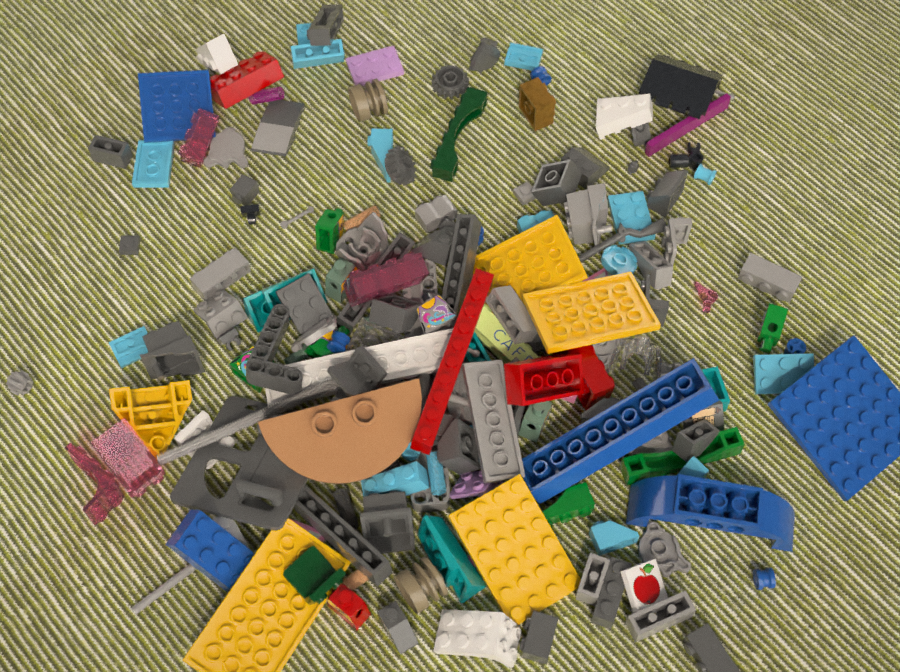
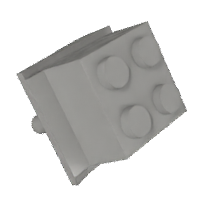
(587, 214)

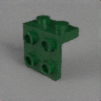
(313, 576)

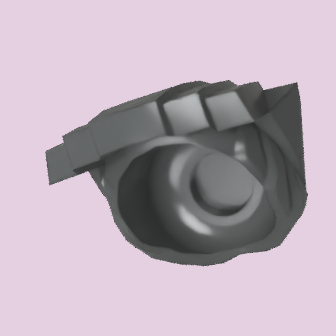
(485, 56)

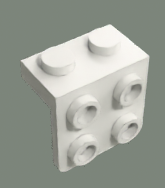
(198, 427)

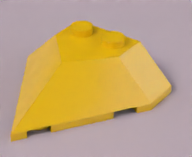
(153, 411)

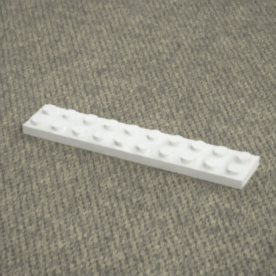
(398, 358)

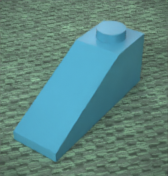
(380, 142)

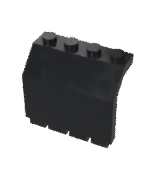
(680, 85)

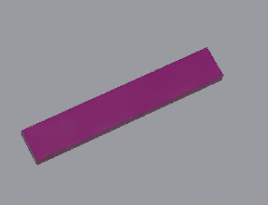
(686, 126)

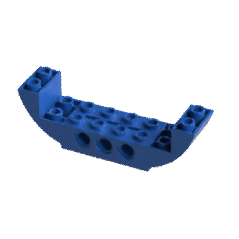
(713, 506)

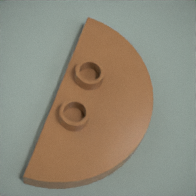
(347, 436)

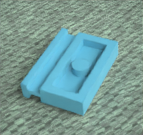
(523, 56)
(129, 347)

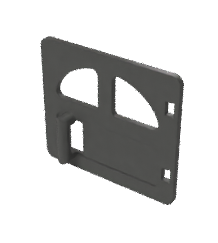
(259, 476)

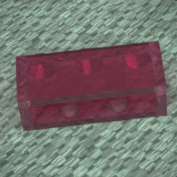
(198, 138)

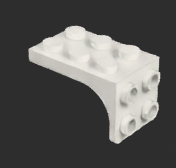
(479, 635)

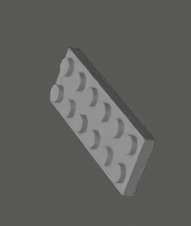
(492, 421)

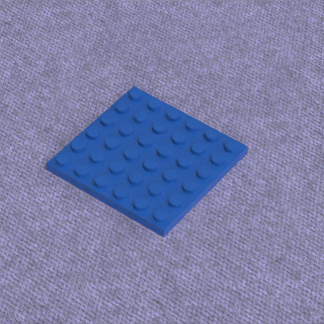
(844, 417)

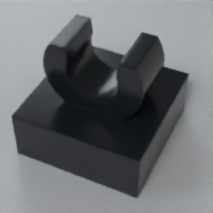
(250, 212)

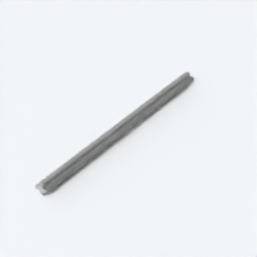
(244, 423)

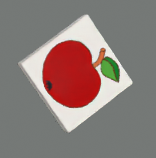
(644, 585)

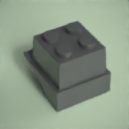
(170, 353)
(387, 522)

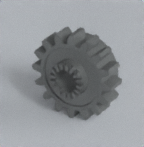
(450, 81)
(400, 166)

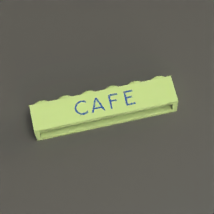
(498, 341)

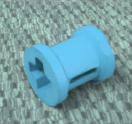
(705, 174)

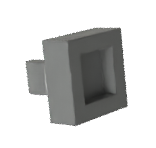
(228, 337)

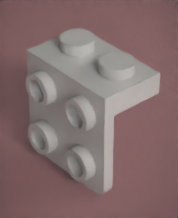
(675, 233)
(221, 313)

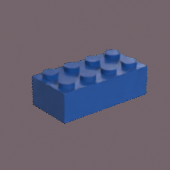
(210, 549)

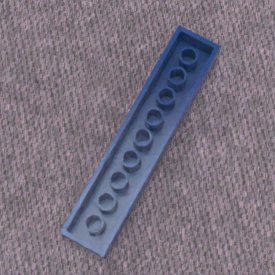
(618, 430)

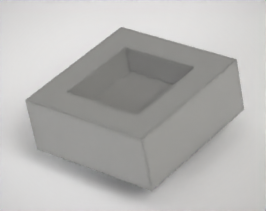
(523, 193)

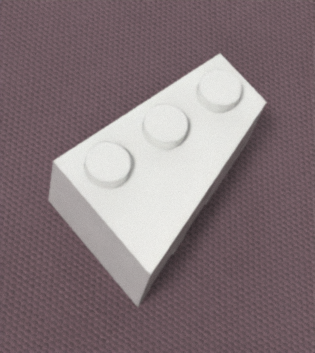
(217, 55)
(622, 112)

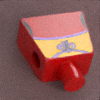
(347, 604)

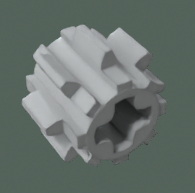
(19, 382)

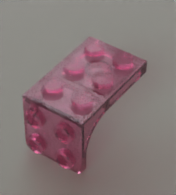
(128, 458)
(108, 491)

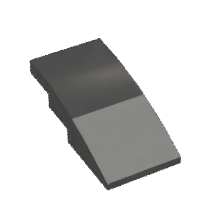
(278, 127)

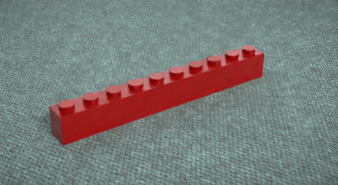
(451, 362)

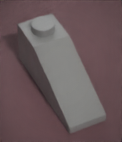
(652, 263)

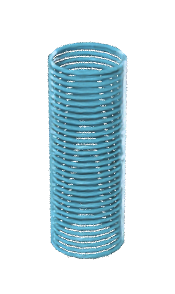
(439, 469)

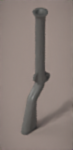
(654, 228)

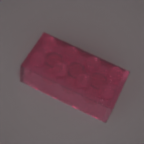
(385, 279)

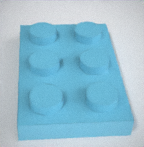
(153, 164)
(631, 212)
(779, 371)

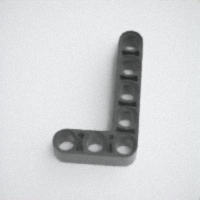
(261, 369)

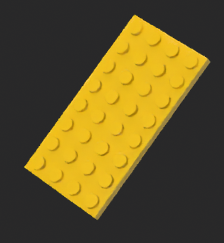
(262, 612)

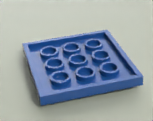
(170, 102)

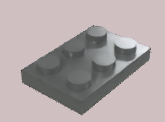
(304, 302)

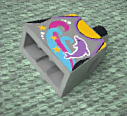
(435, 314)

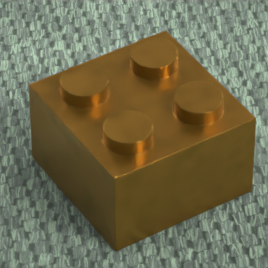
(537, 103)

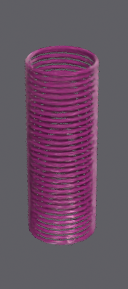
(267, 92)

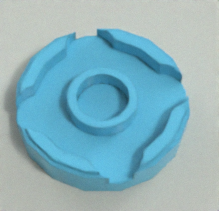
(618, 260)

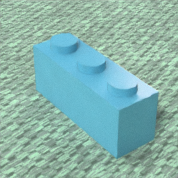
(309, 56)
(406, 478)

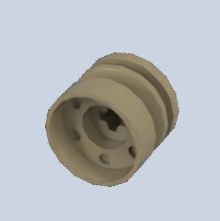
(370, 99)
(423, 583)

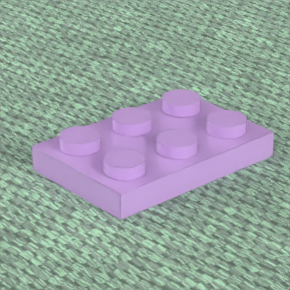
(377, 64)

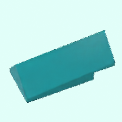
(260, 304)
(449, 558)

